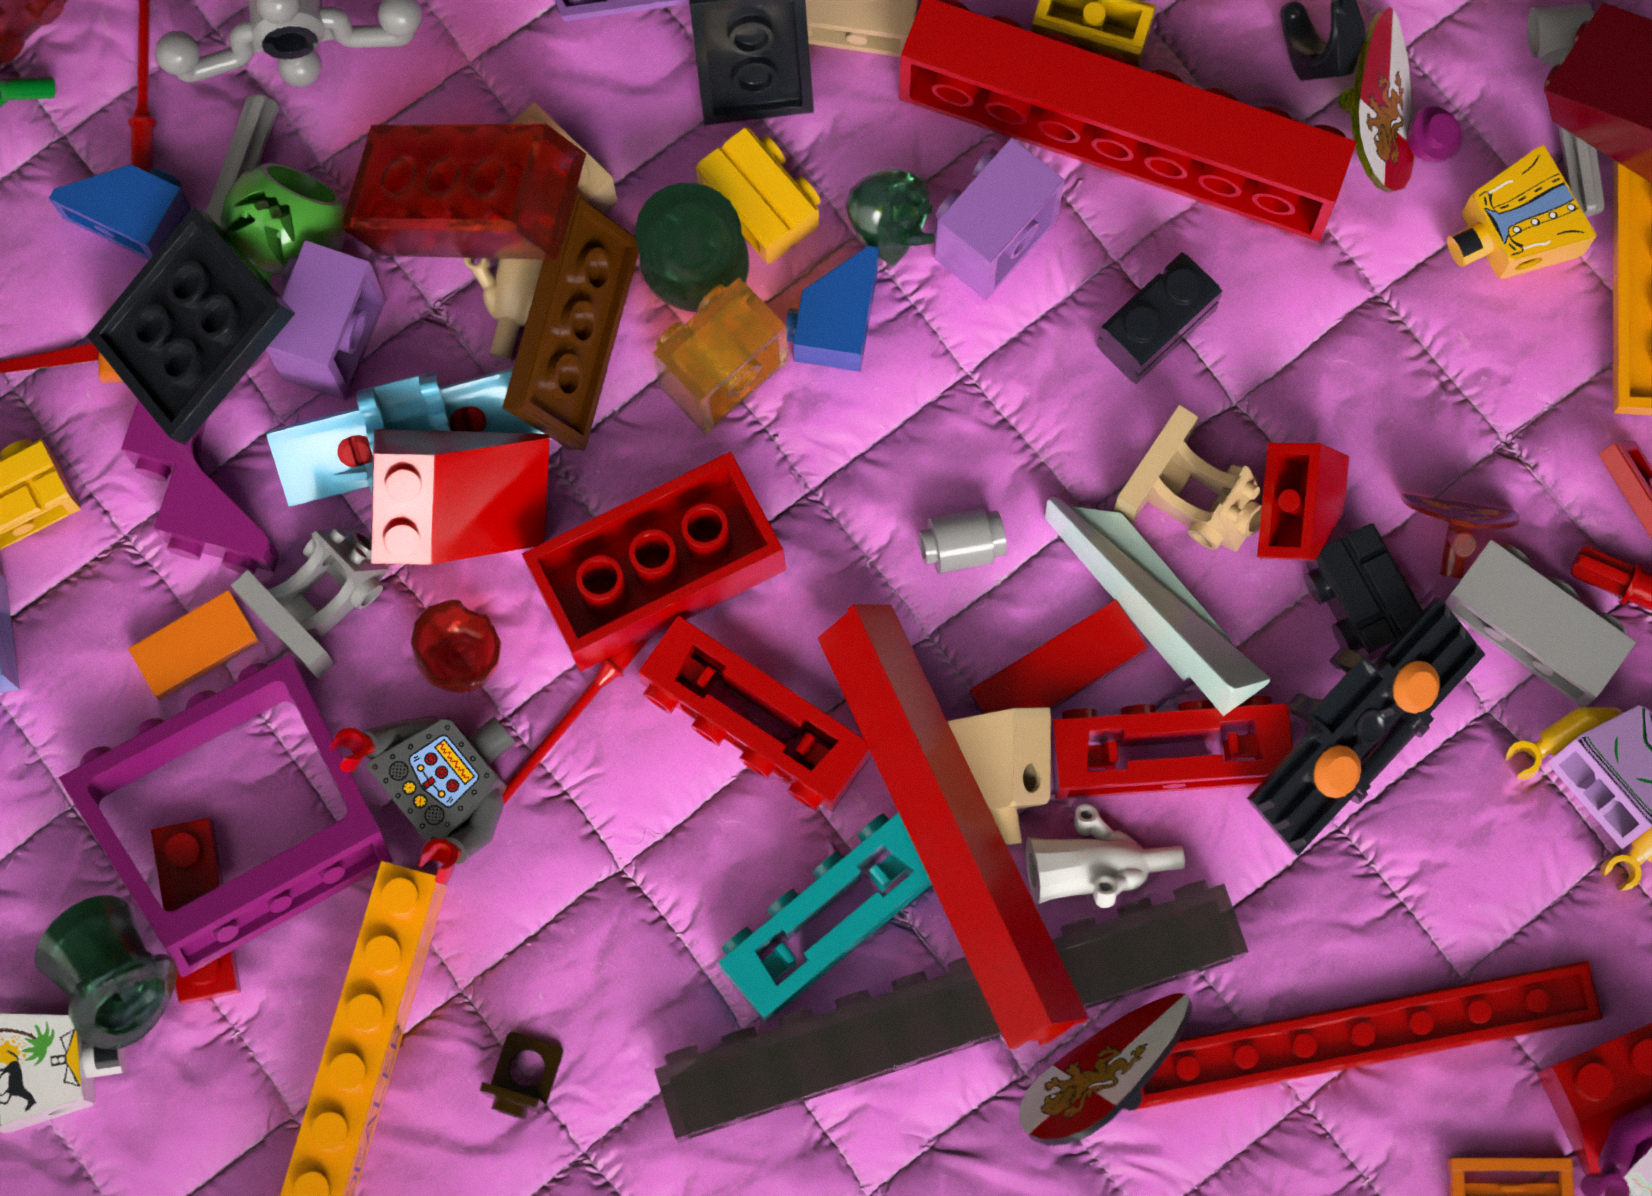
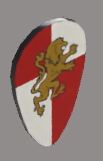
(1103, 1073)

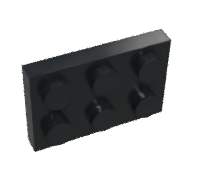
(752, 59)

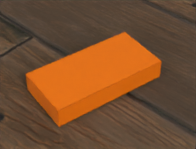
(193, 645)

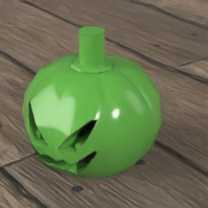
(274, 213)

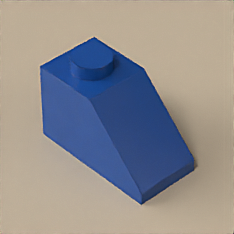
(125, 207)
(836, 314)

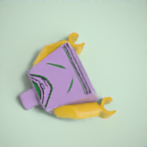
(1609, 768)

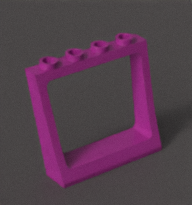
(272, 889)

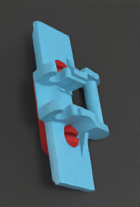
(336, 450)

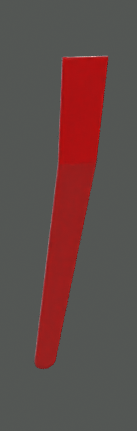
(61, 357)

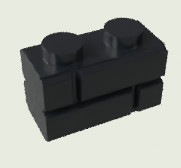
(1159, 318)
(1362, 591)

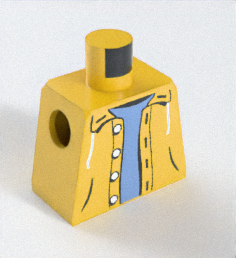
(1523, 220)

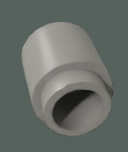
(962, 540)

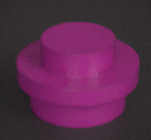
(1434, 135)

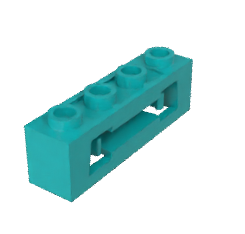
(794, 911)

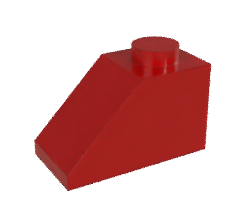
(1301, 499)

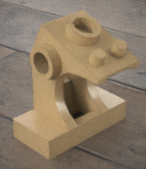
(1167, 471)

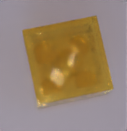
(720, 354)

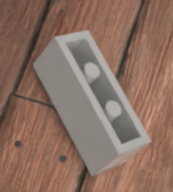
(1540, 623)

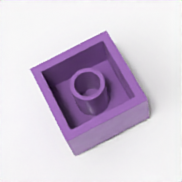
(997, 217)
(333, 321)

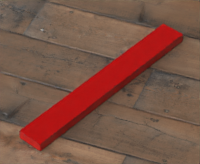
(1374, 1033)

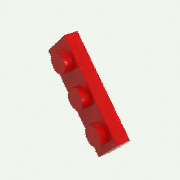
(187, 870)

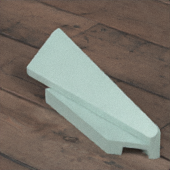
(1157, 603)

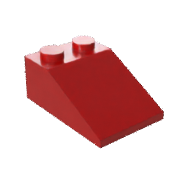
(456, 494)

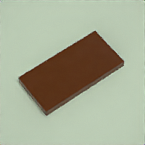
(573, 327)

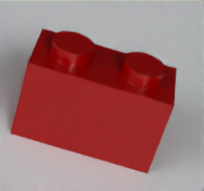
(1598, 1088)

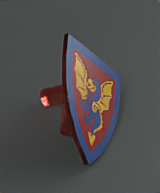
(1461, 519)

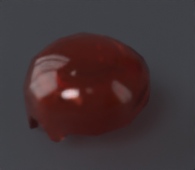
(455, 647)

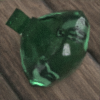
(890, 212)

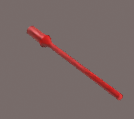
(142, 123)
(607, 672)

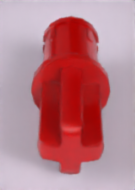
(1614, 576)

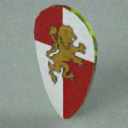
(1382, 104)

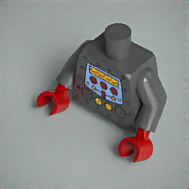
(436, 781)

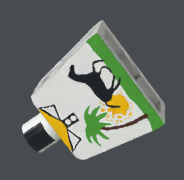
(48, 1069)

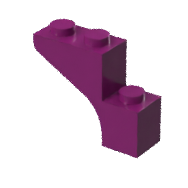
(194, 511)

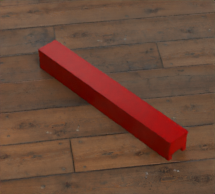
(951, 827)

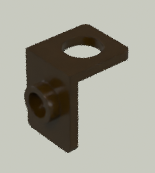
(512, 1097)

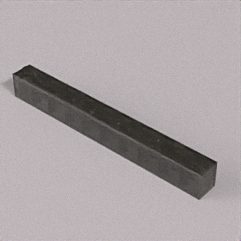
(936, 1015)

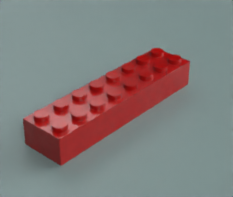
(1124, 117)

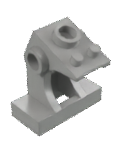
(292, 618)

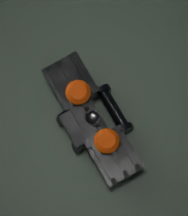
(1400, 686)

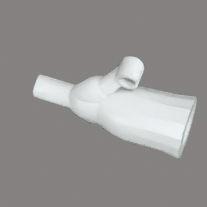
(1093, 865)

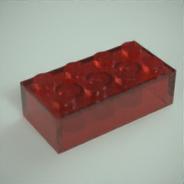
(464, 191)

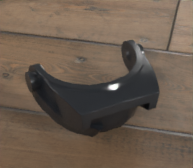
(1310, 54)

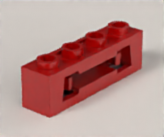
(675, 662)
(1139, 724)

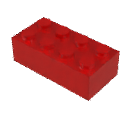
(655, 560)

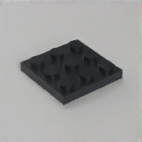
(190, 325)

